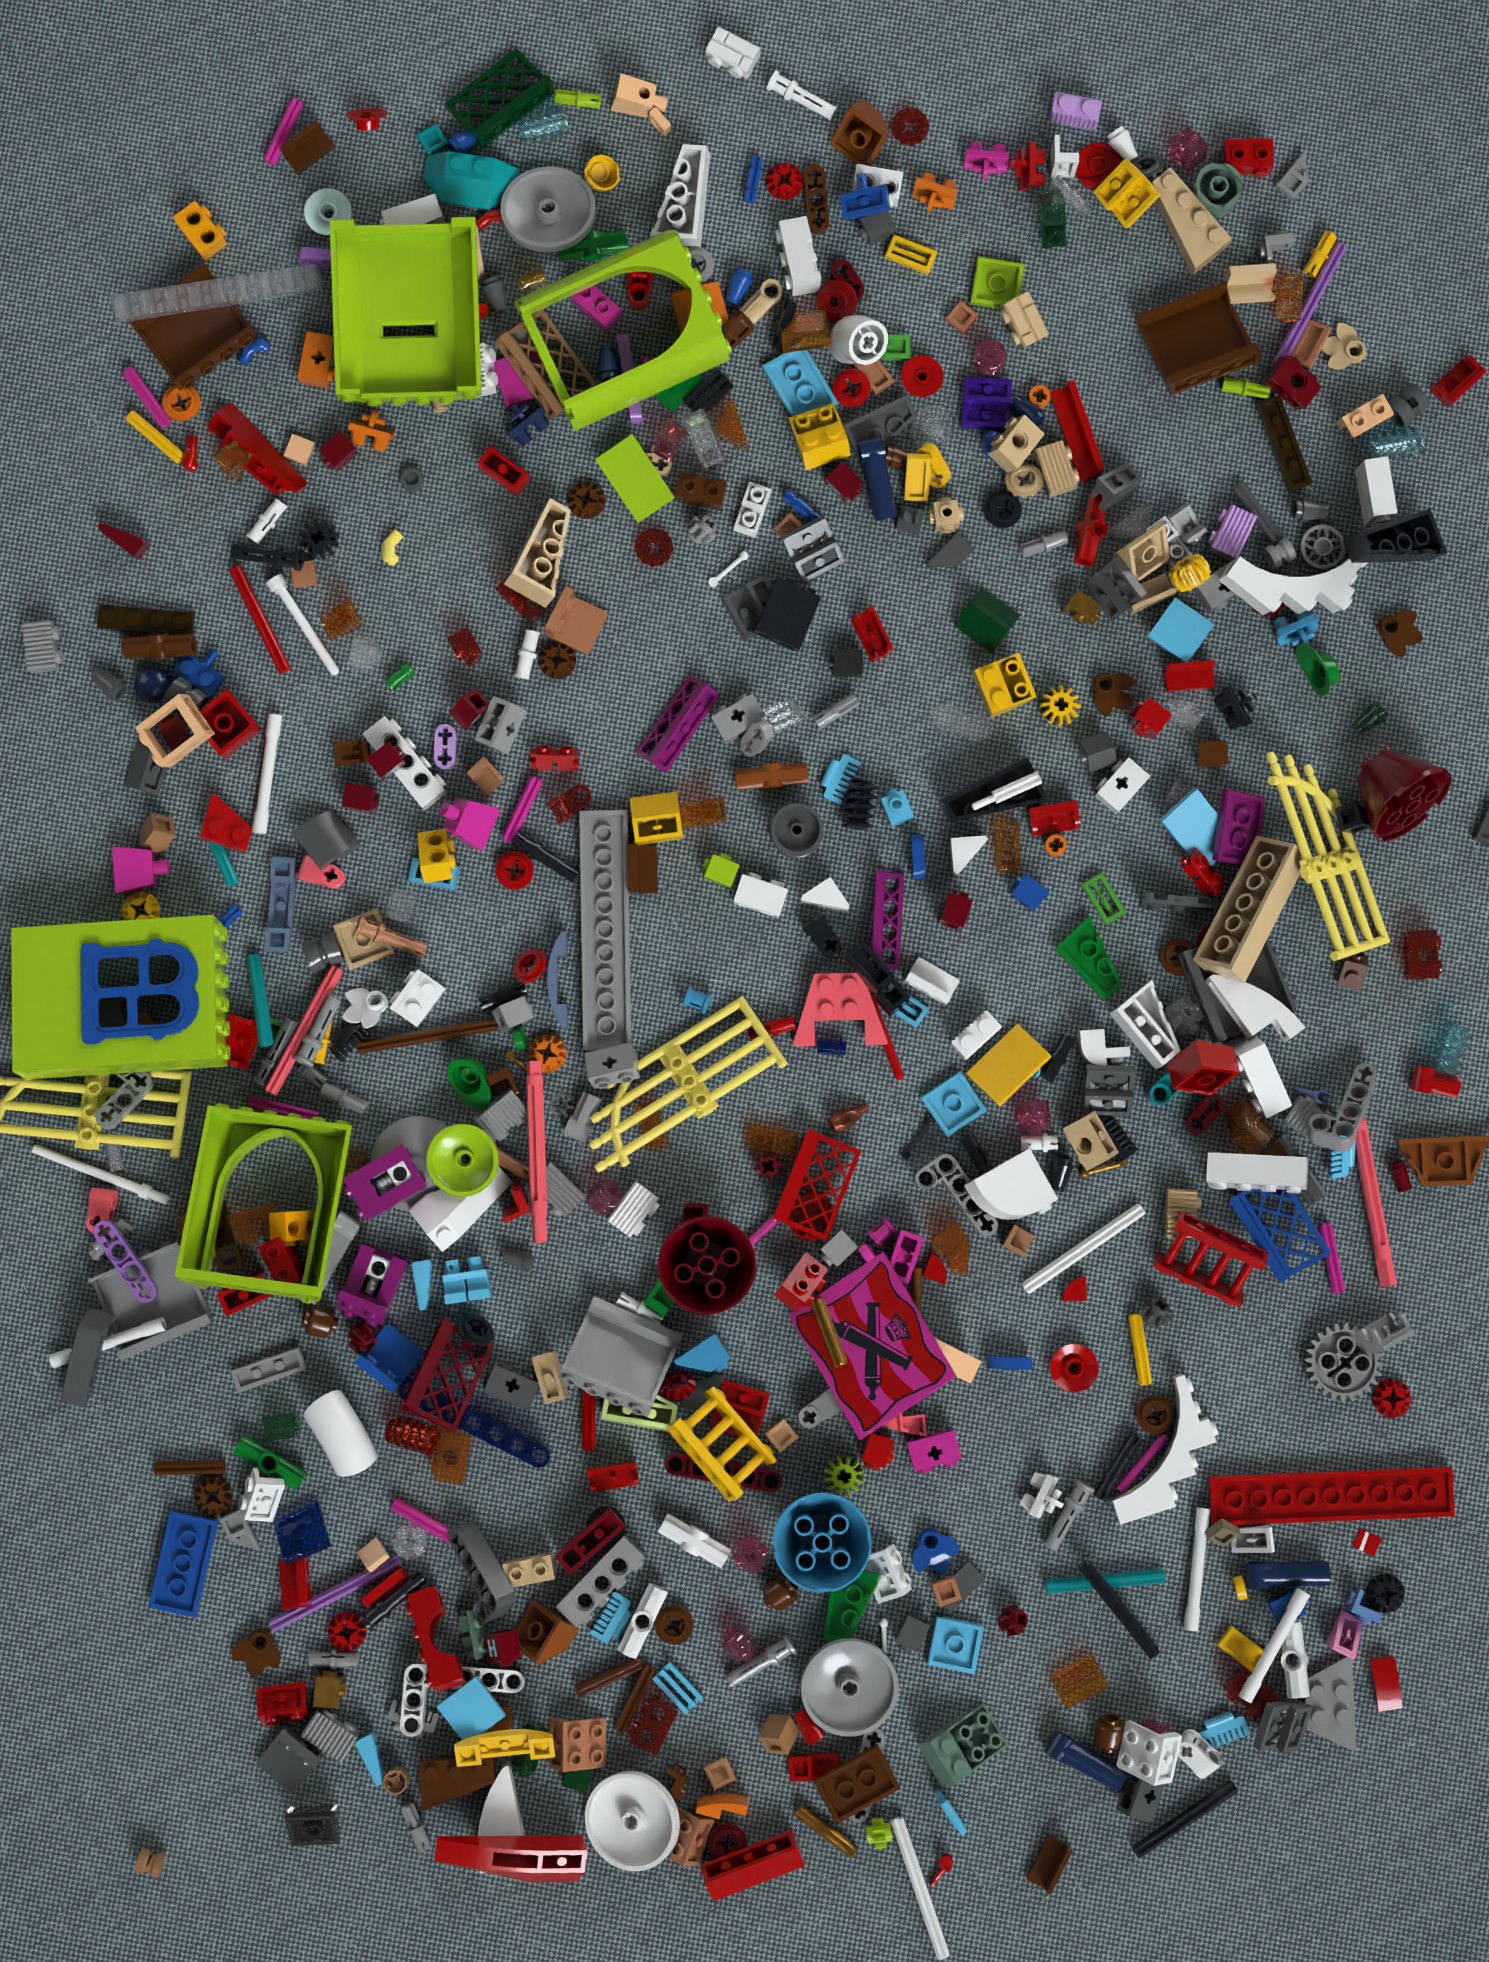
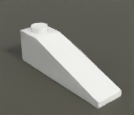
(450, 1216)

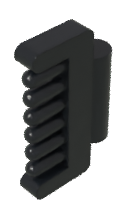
(345, 1036)
(1122, 1155)

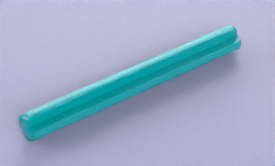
(1114, 1580)

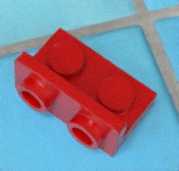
(282, 1703)

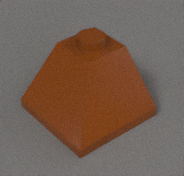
(861, 133)
(544, 1632)

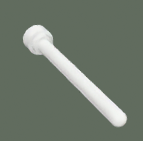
(278, 586)

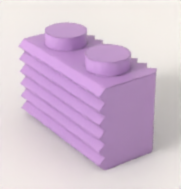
(1075, 111)
(1232, 532)

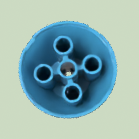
(822, 1564)

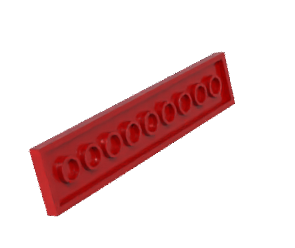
(1332, 1496)

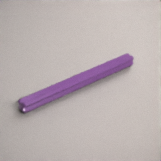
(1311, 300)
(335, 1593)

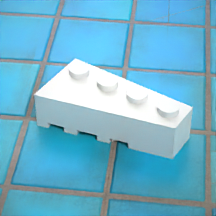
(686, 196)
(1256, 1172)

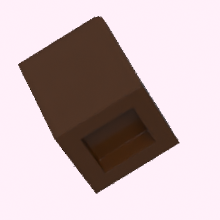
(1212, 754)
(502, 1080)

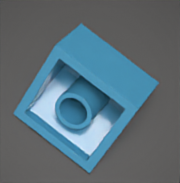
(705, 1355)

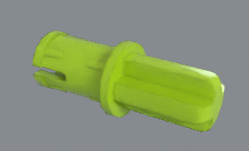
(577, 99)
(1243, 387)

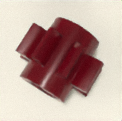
(761, 1167)
(362, 1338)
(1012, 1620)

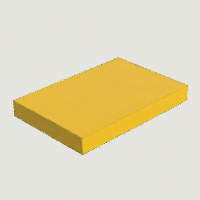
(1008, 1065)

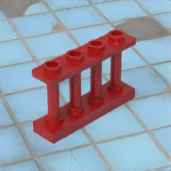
(1219, 1239)

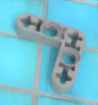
(130, 1088)

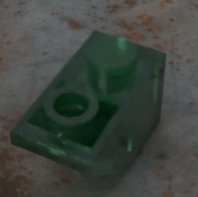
(1052, 218)

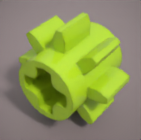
(879, 1833)

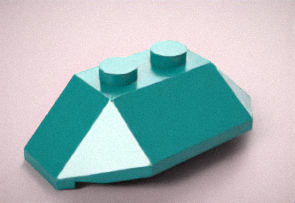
(468, 179)

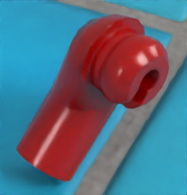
(488, 217)
(190, 454)

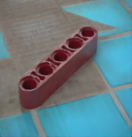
(757, 1483)

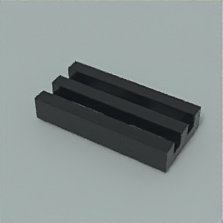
(723, 380)

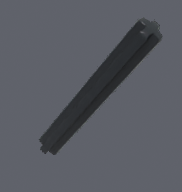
(1118, 1609)
(1184, 1819)

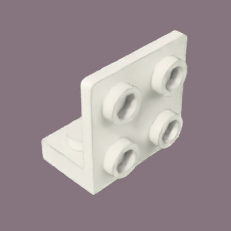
(416, 997)
(1149, 1754)

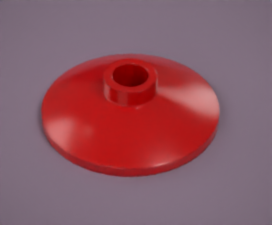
(1083, 1376)

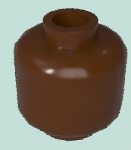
(319, 1321)
(780, 1593)
(1109, 1732)

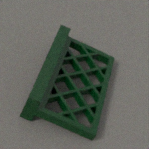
(510, 113)

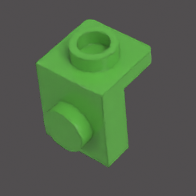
(897, 348)

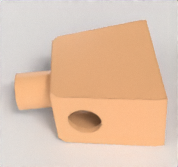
(636, 97)

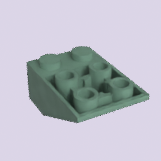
(962, 1745)

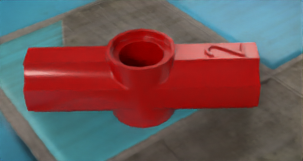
(1089, 532)

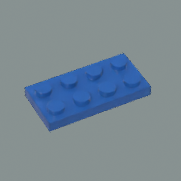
(183, 1563)

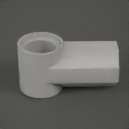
(579, 1124)

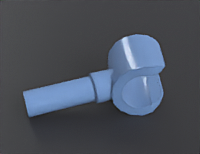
(1315, 1095)

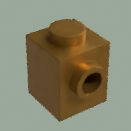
(329, 1689)

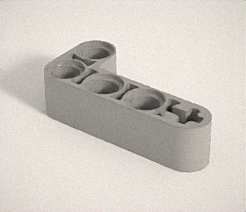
(1350, 1106)
(960, 1197)
(343, 1233)

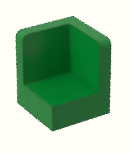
(659, 1300)

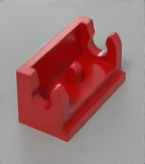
(1458, 381)
(872, 634)
(1054, 818)
(241, 1041)
(613, 1476)

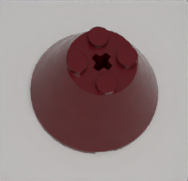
(1399, 792)
(695, 1286)

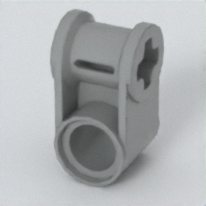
(823, 1406)

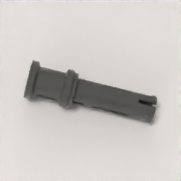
(268, 1062)

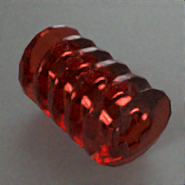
(412, 1435)

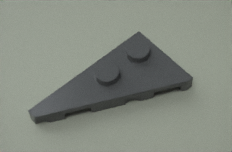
(1177, 903)

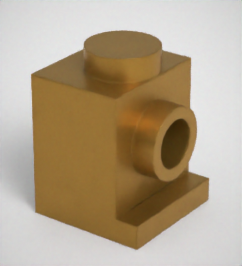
(1083, 609)

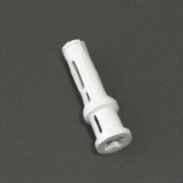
(789, 89)

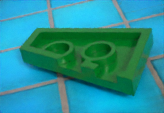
(1089, 959)
(848, 1606)

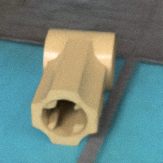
(760, 303)

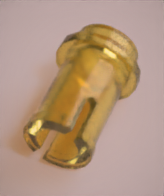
(531, 280)

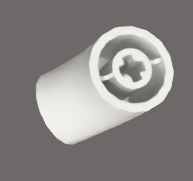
(858, 340)
(340, 1434)

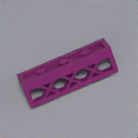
(681, 725)
(879, 915)

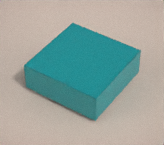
(432, 139)

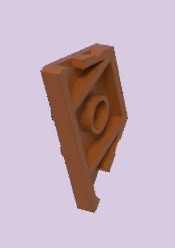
(1444, 1159)

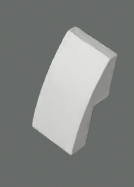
(752, 509)
(1176, 547)

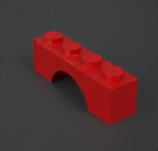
(427, 1609)

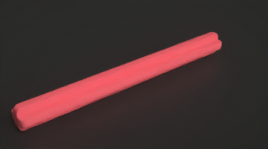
(286, 1061)

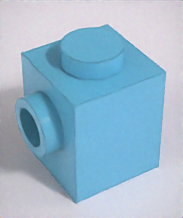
(896, 807)

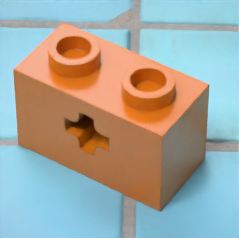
(309, 371)

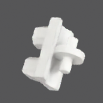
(1037, 1504)

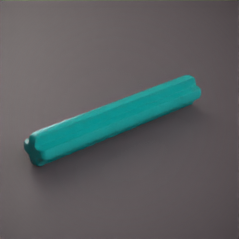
(260, 1000)

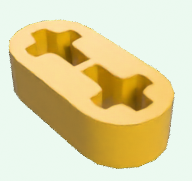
(938, 465)

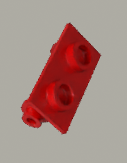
(545, 757)
(1208, 880)

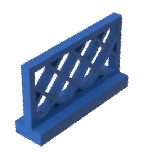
(1263, 1239)

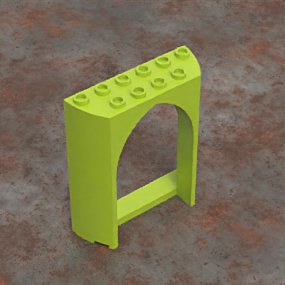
(694, 352)
(224, 1142)

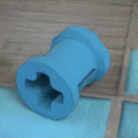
(697, 1000)

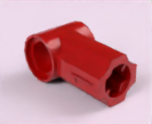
(1429, 1081)

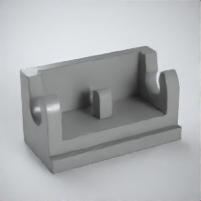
(1384, 1333)

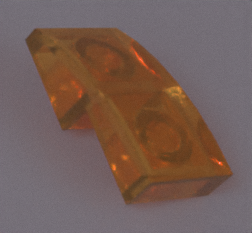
(771, 1140)

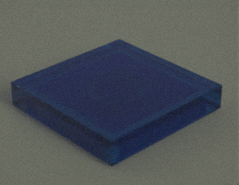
(302, 1533)

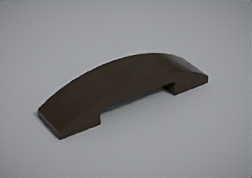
(227, 1251)

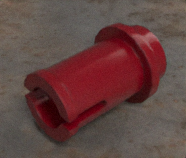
(1401, 1176)

